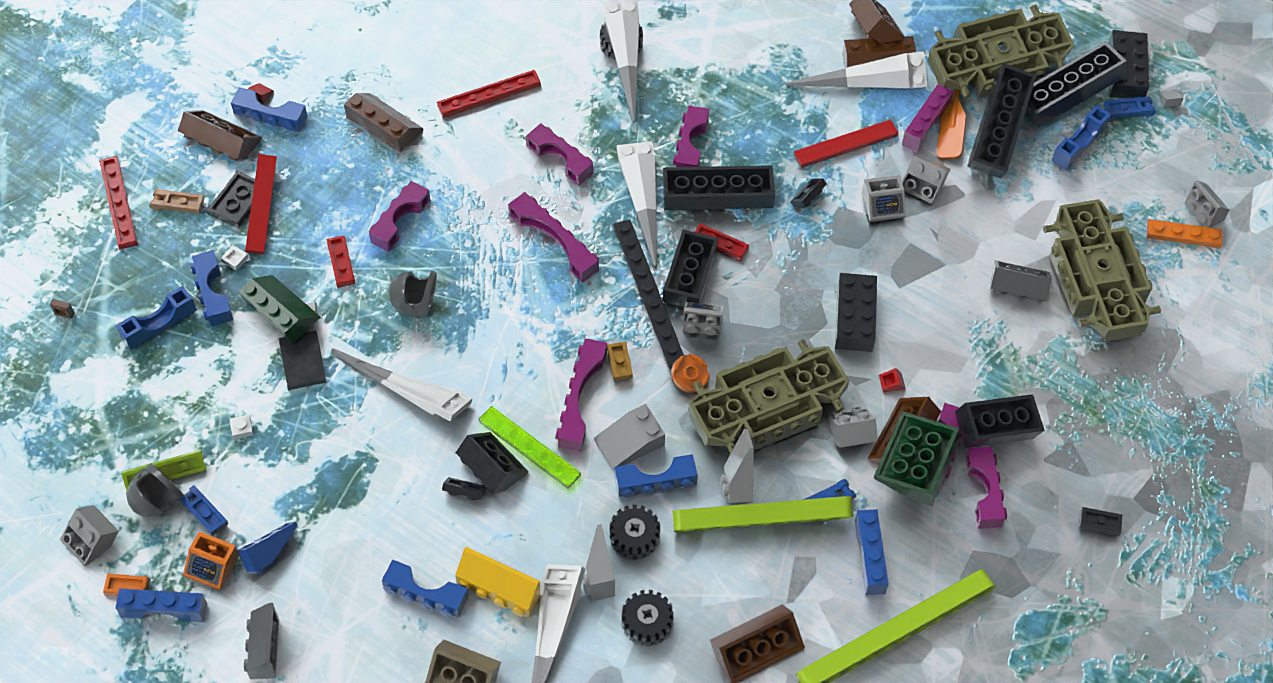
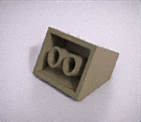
(461, 665)

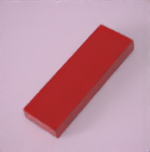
(727, 245)
(340, 261)

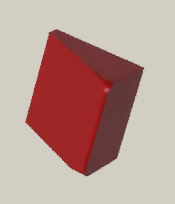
(262, 91)
(892, 380)

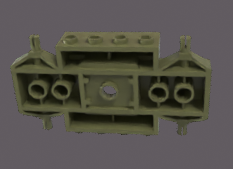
(975, 53)
(1110, 294)
(741, 403)

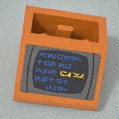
(210, 560)

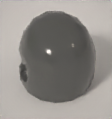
(412, 294)
(151, 492)

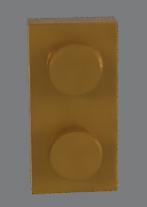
(619, 361)

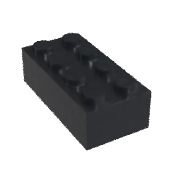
(1134, 49)
(690, 268)
(856, 312)
(999, 421)

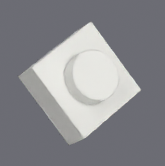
(234, 258)
(241, 426)

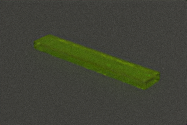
(529, 447)

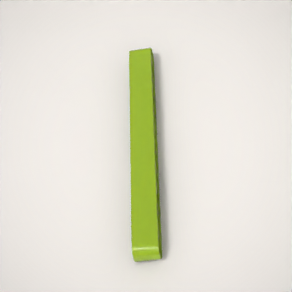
(897, 629)

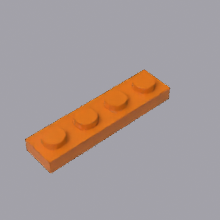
(1184, 233)

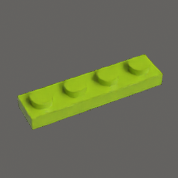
(171, 467)

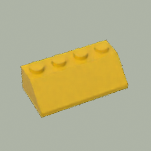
(498, 582)

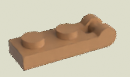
(177, 201)

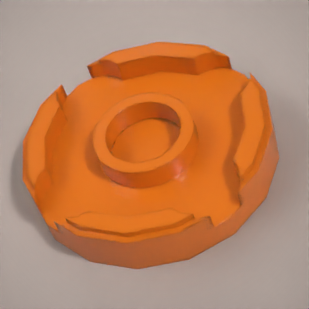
(688, 370)

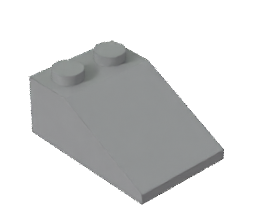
(630, 437)
(738, 471)
(599, 576)

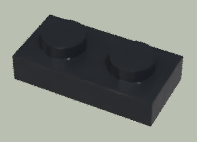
(810, 190)
(460, 487)
(1100, 521)

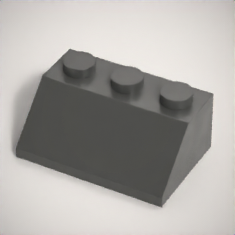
(1020, 281)
(262, 643)

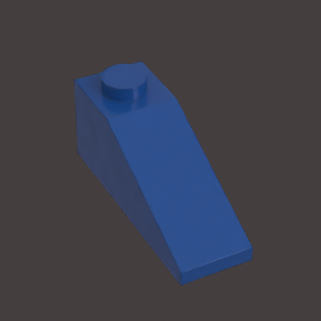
(265, 549)

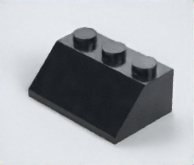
(490, 461)

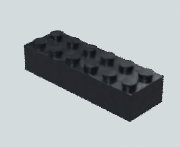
(1075, 83)
(1001, 120)
(718, 187)

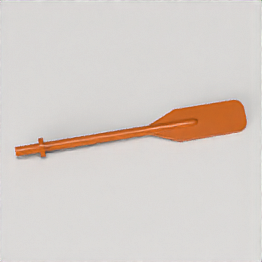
(952, 129)

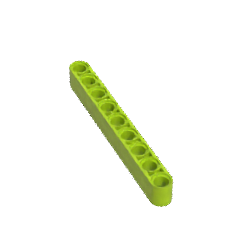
(762, 514)

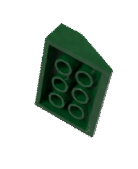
(917, 457)

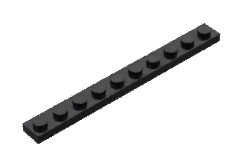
(648, 292)

